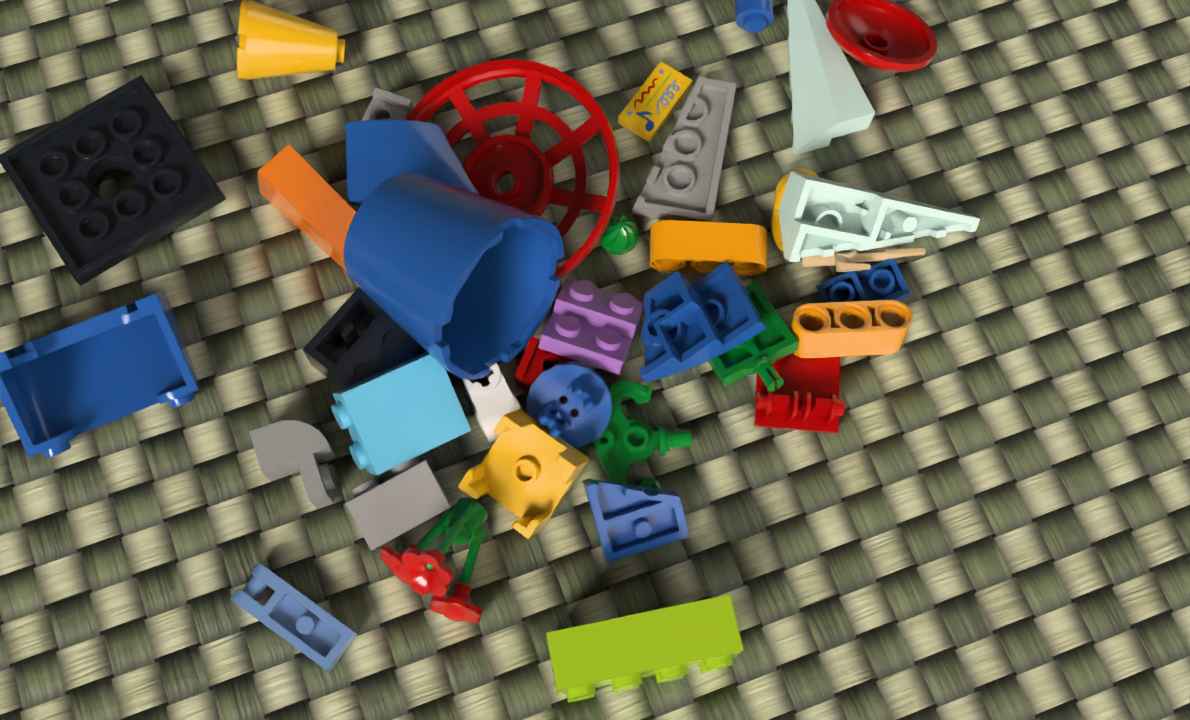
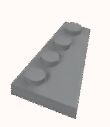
(690, 166)

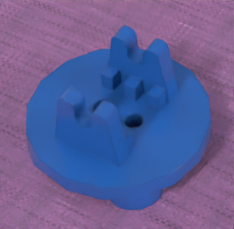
(584, 392)

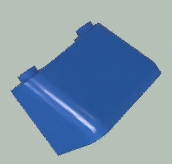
(95, 374)

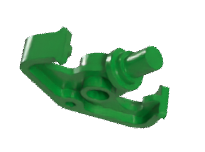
(633, 440)

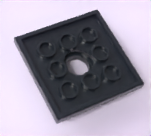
(67, 162)

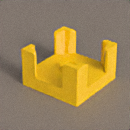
(526, 471)

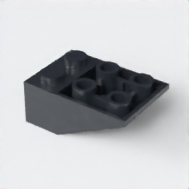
(361, 343)

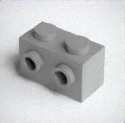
(397, 504)

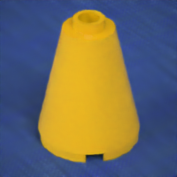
(283, 44)

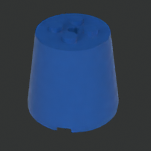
(454, 269)

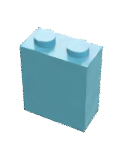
(399, 413)

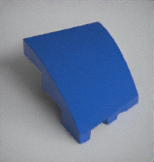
(393, 147)
(695, 321)

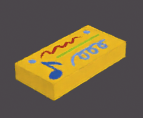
(655, 101)

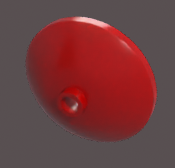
(881, 34)

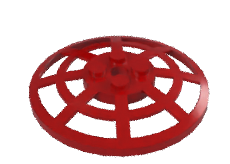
(521, 157)

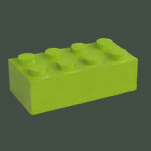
(644, 646)

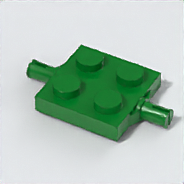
(761, 350)

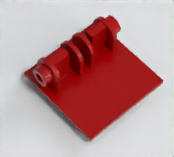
(806, 398)

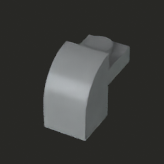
(296, 447)

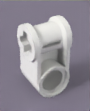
(491, 401)

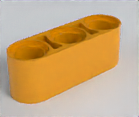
(707, 245)
(850, 328)

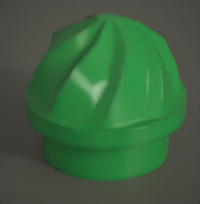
(620, 235)

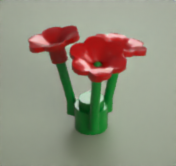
(426, 570)

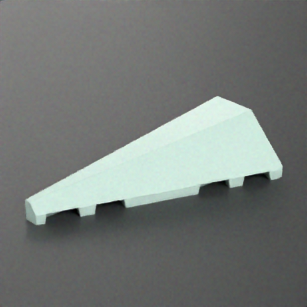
(822, 83)
(834, 217)

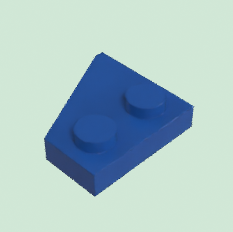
(634, 517)

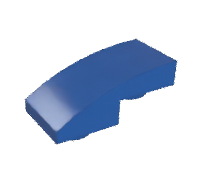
(879, 283)

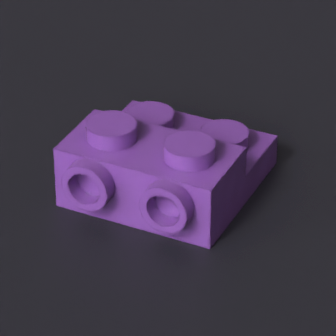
(592, 325)

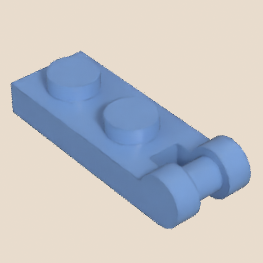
(295, 618)

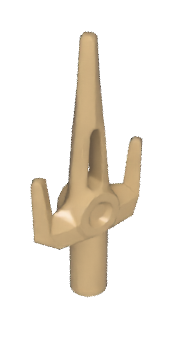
(850, 259)

